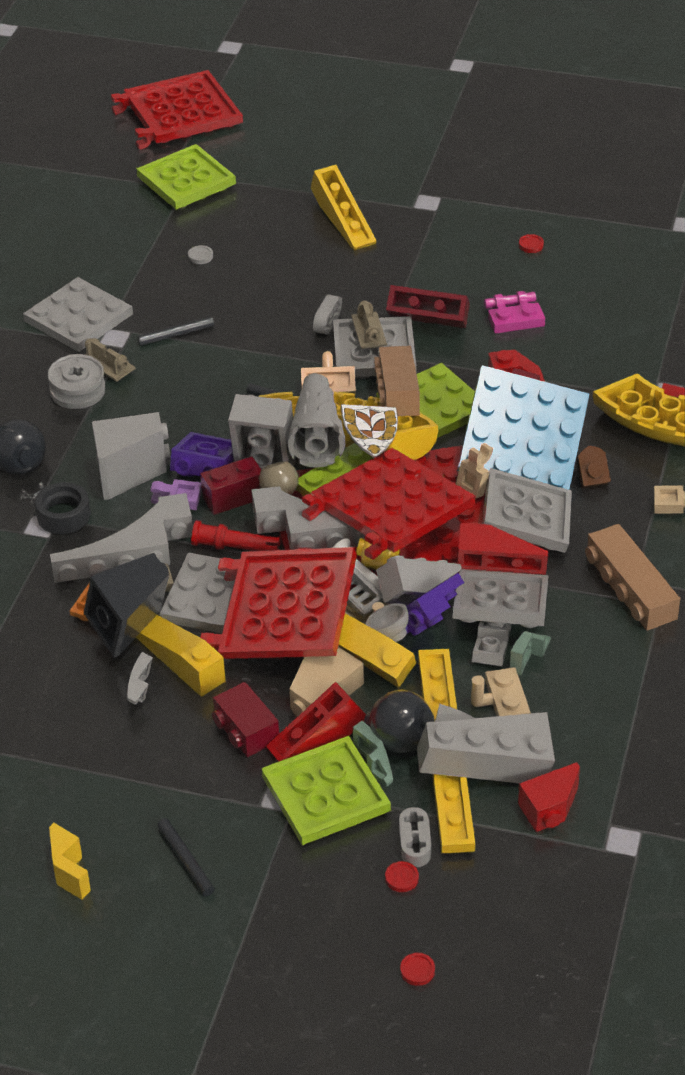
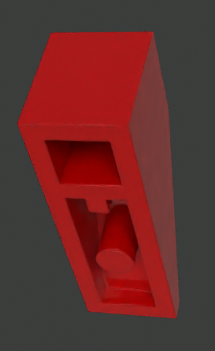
(496, 550)
(321, 723)

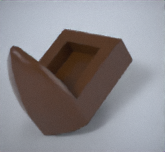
(592, 467)

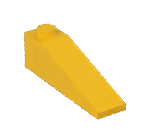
(341, 207)
(376, 651)
(184, 654)

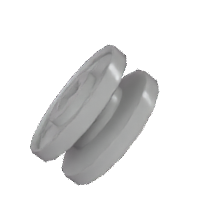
(76, 381)

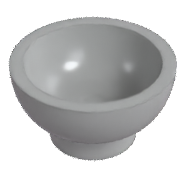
(390, 621)

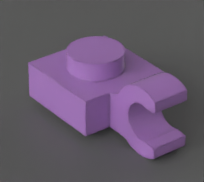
(192, 489)

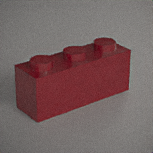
(428, 306)

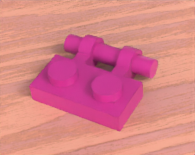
(514, 318)

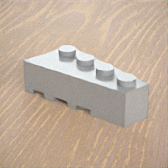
(488, 748)

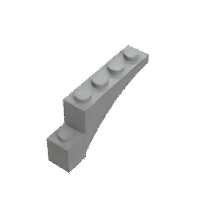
(280, 511)
(149, 534)

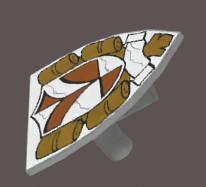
(370, 426)

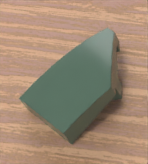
(527, 644)
(374, 751)

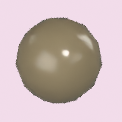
(281, 475)

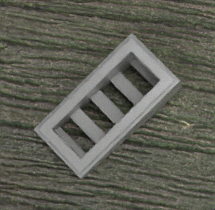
(369, 589)

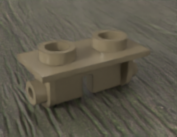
(368, 326)
(114, 364)

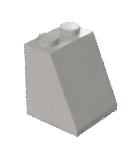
(129, 451)

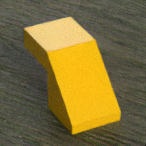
(65, 856)

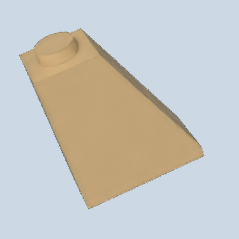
(319, 673)

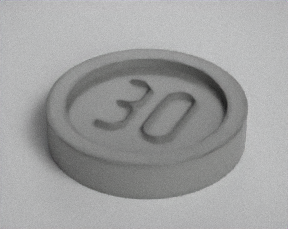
(200, 254)

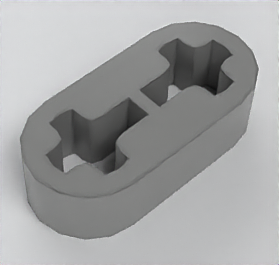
(327, 312)
(420, 836)

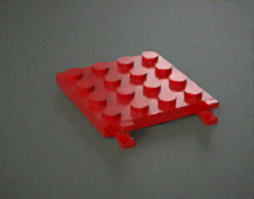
(178, 108)
(389, 501)
(285, 603)

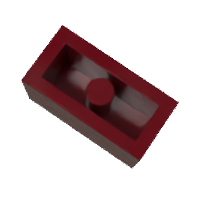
(230, 485)
(245, 719)

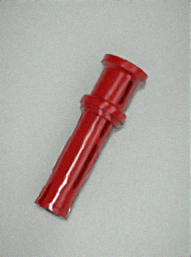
(220, 537)

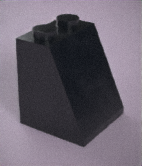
(125, 600)

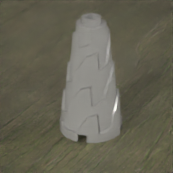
(316, 430)

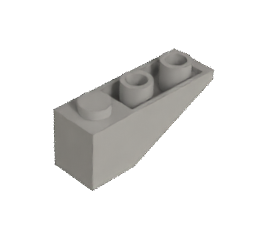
(408, 579)

